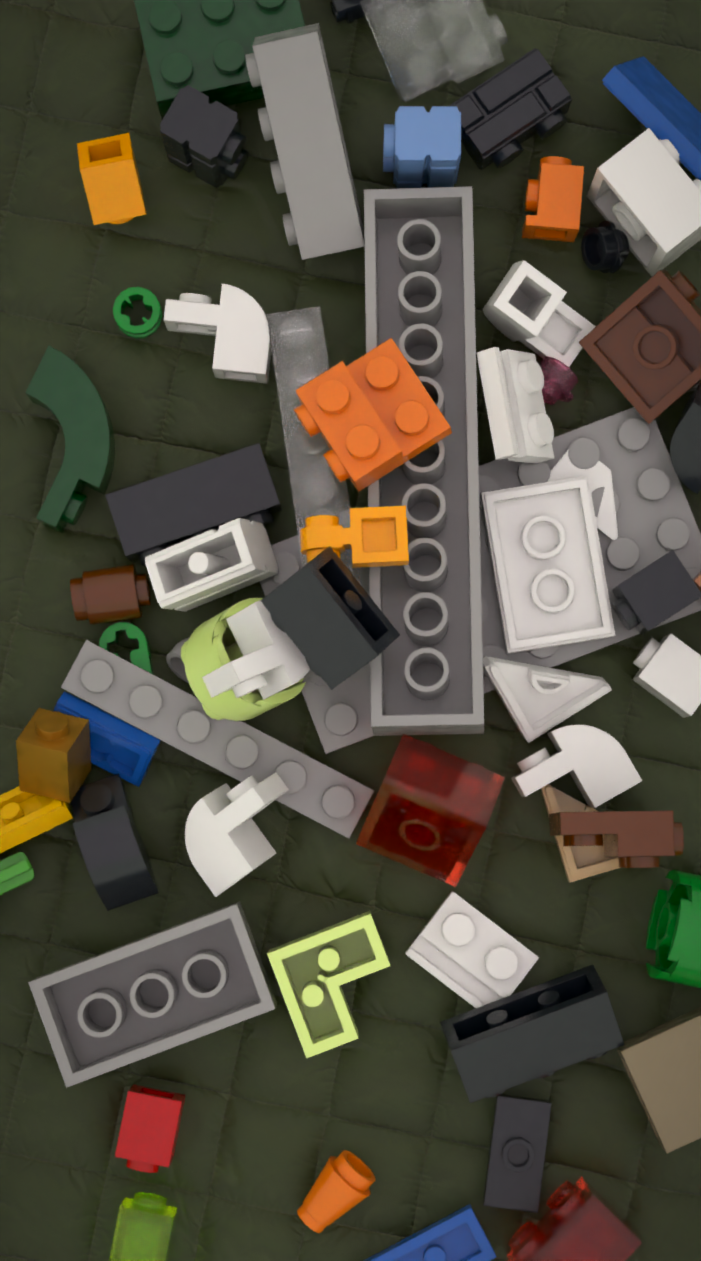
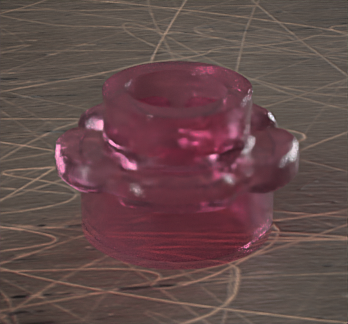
(558, 381)

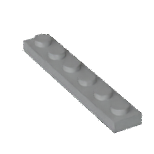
(222, 744)

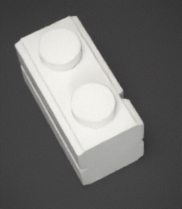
(211, 565)

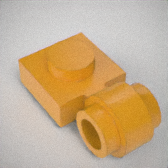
(374, 536)

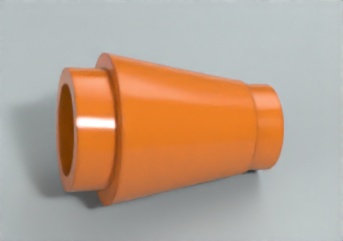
(336, 1191)

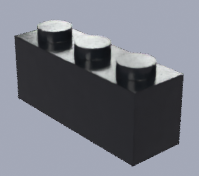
(193, 502)
(532, 1033)

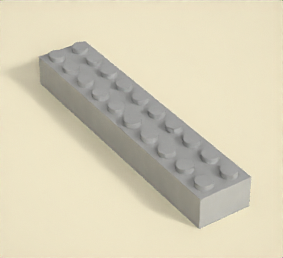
(425, 301)

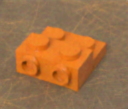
(370, 415)

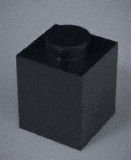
(654, 594)

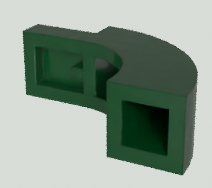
(88, 435)

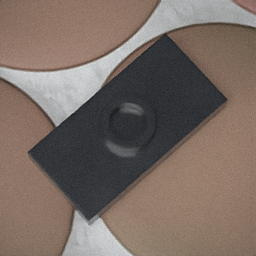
(517, 1153)

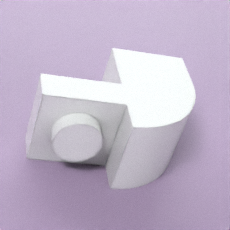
(531, 311)
(240, 330)
(268, 660)
(589, 755)
(223, 836)

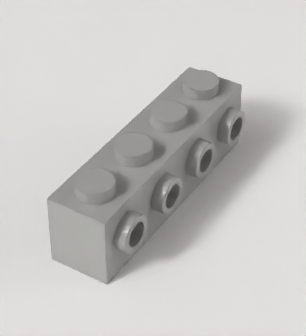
(308, 141)

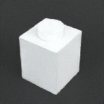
(671, 673)

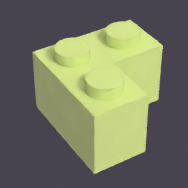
(312, 977)

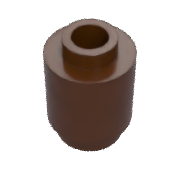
(110, 594)

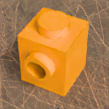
(111, 179)

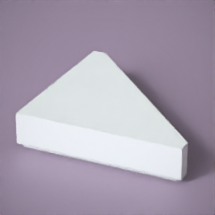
(541, 695)

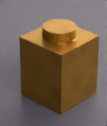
(54, 755)

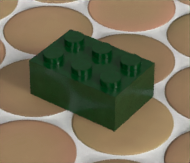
(207, 44)

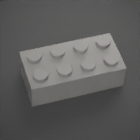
(153, 994)

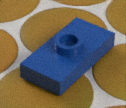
(113, 742)

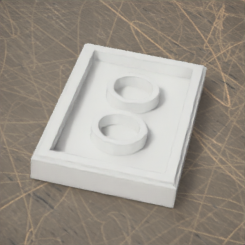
(547, 564)

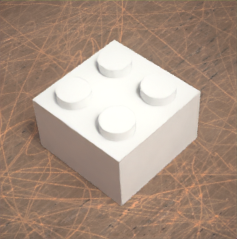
(649, 200)

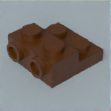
(651, 344)
(630, 835)

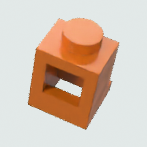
(554, 200)

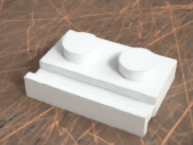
(516, 405)
(471, 953)

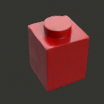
(149, 1128)

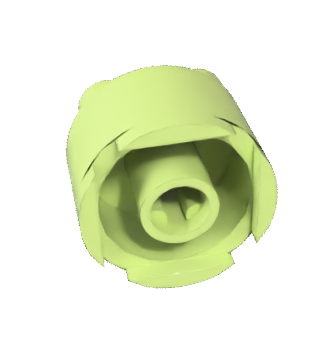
(214, 646)

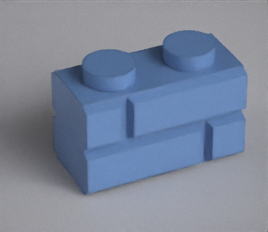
(423, 146)

